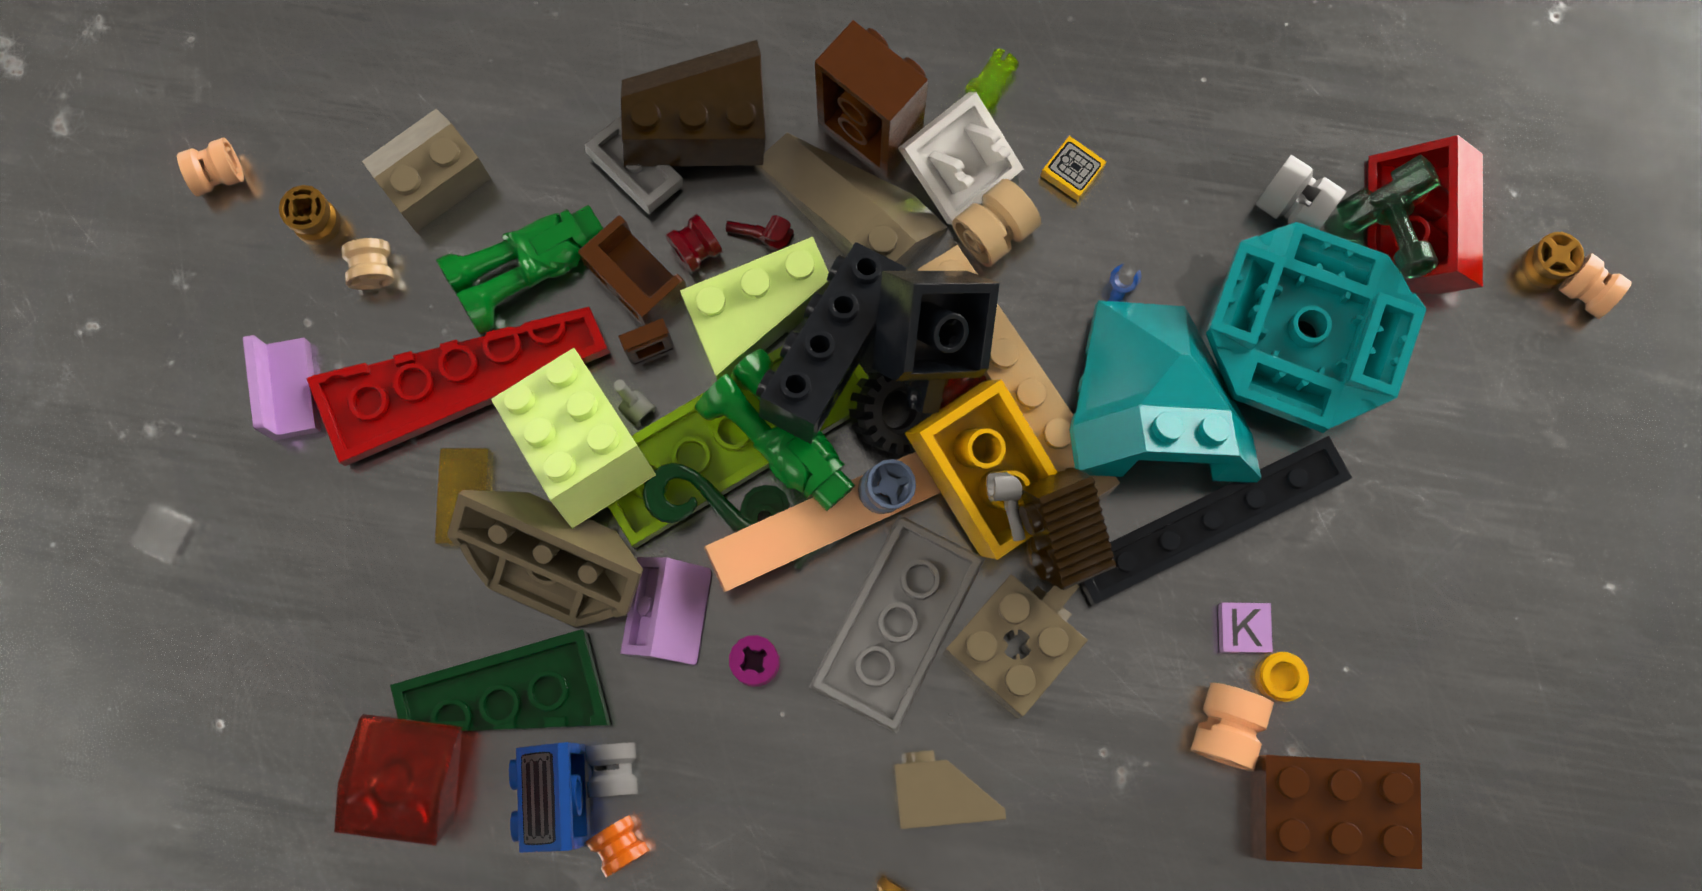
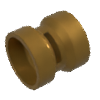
(317, 224)

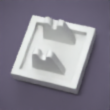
(960, 156)

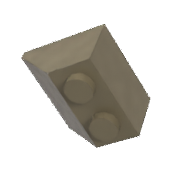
(427, 169)
(938, 794)

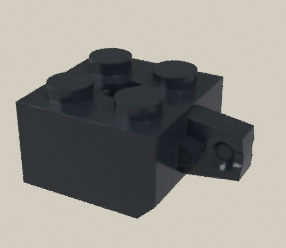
(933, 331)

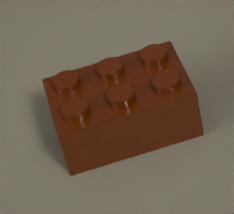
(870, 96)
(1336, 811)

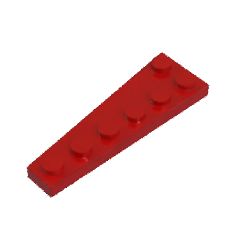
(415, 392)

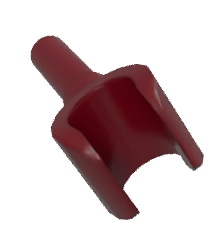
(775, 234)

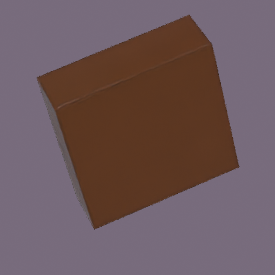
(646, 341)

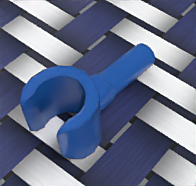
(1119, 289)

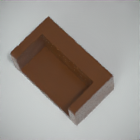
(632, 272)

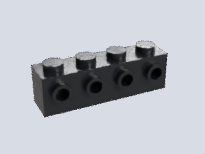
(828, 346)

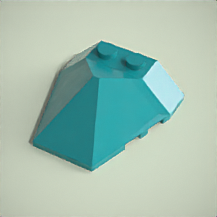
(1155, 397)

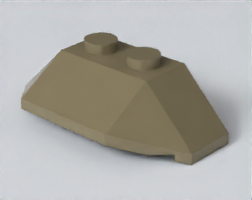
(536, 558)

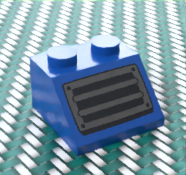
(550, 797)

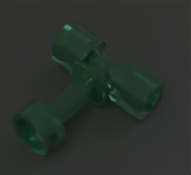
(1392, 207)

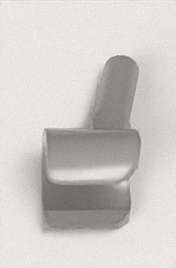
(634, 403)
(1007, 488)

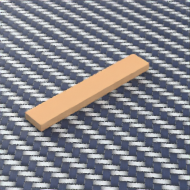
(802, 531)

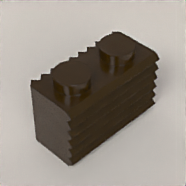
(1066, 528)

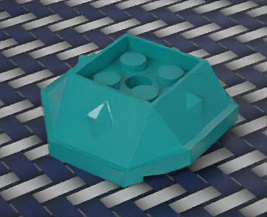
(1352, 299)

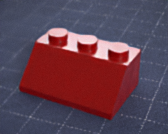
(1445, 216)

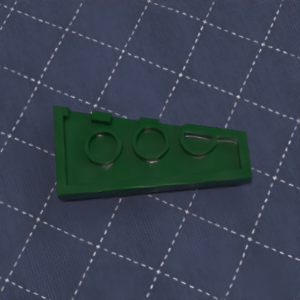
(520, 688)

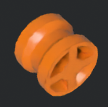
(617, 846)

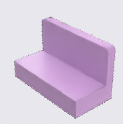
(279, 388)
(667, 611)

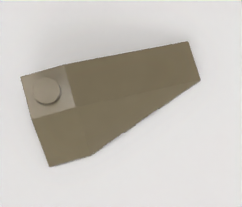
(850, 202)

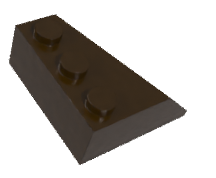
(696, 112)

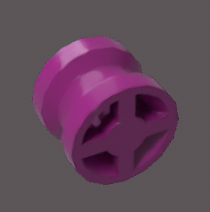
(759, 668)

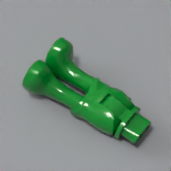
(542, 250)
(793, 461)

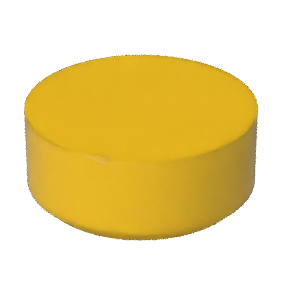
(1282, 677)

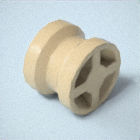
(367, 264)

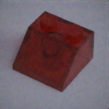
(399, 780)

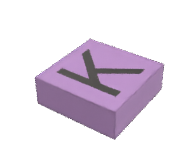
(1245, 628)

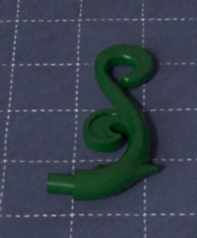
(758, 499)

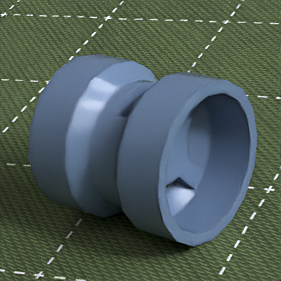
(896, 483)

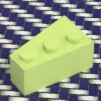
(754, 303)

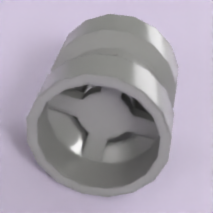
(616, 781)

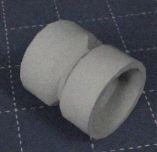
(1288, 184)

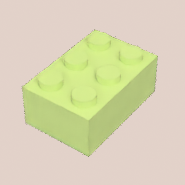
(572, 438)

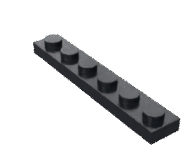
(1219, 518)

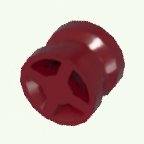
(694, 243)

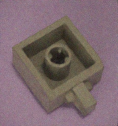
(1046, 636)

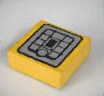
(1073, 168)

